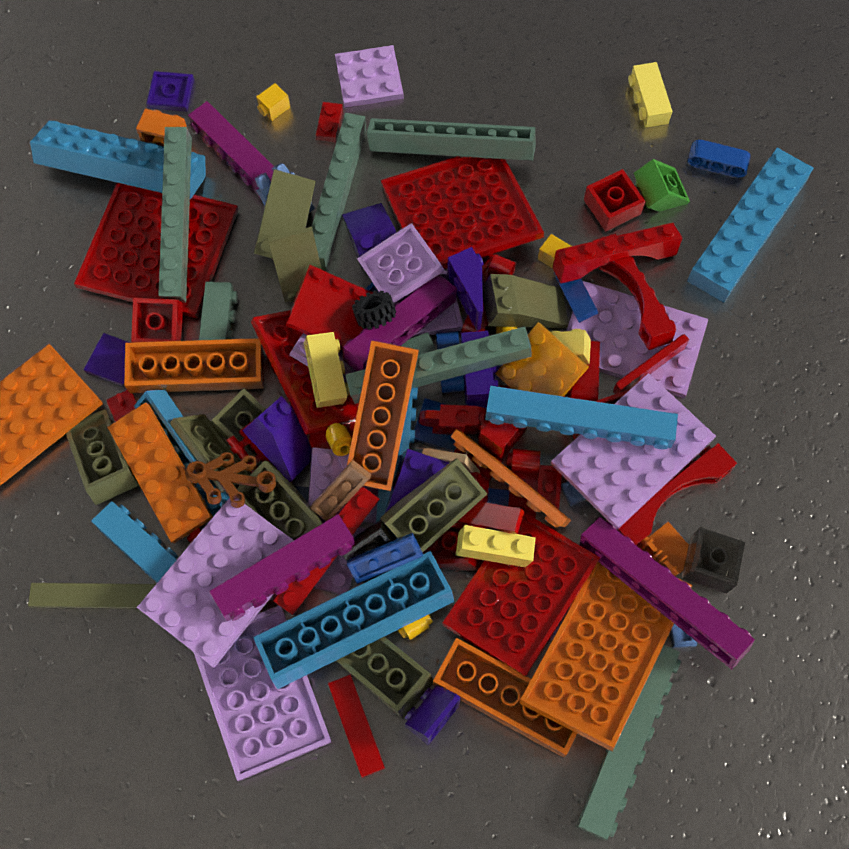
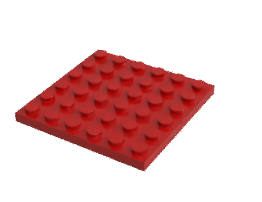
(463, 206)
(127, 243)

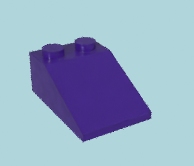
(368, 228)
(466, 274)
(281, 438)
(412, 471)
(432, 714)

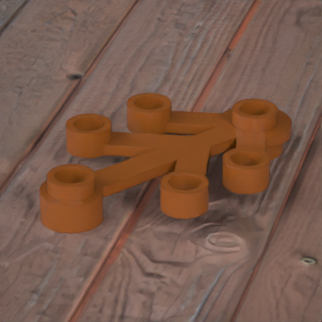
(201, 473)

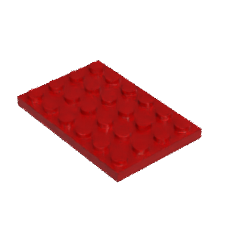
(295, 376)
(517, 608)

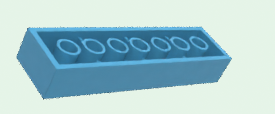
(107, 156)
(749, 225)
(353, 620)

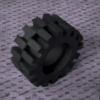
(374, 309)

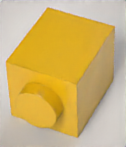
(272, 102)
(548, 249)

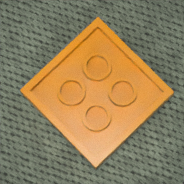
(549, 370)

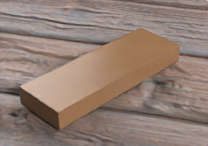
(340, 491)

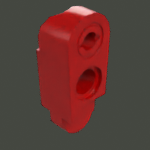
(453, 417)

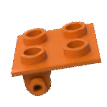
(666, 548)

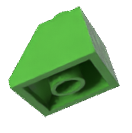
(660, 186)

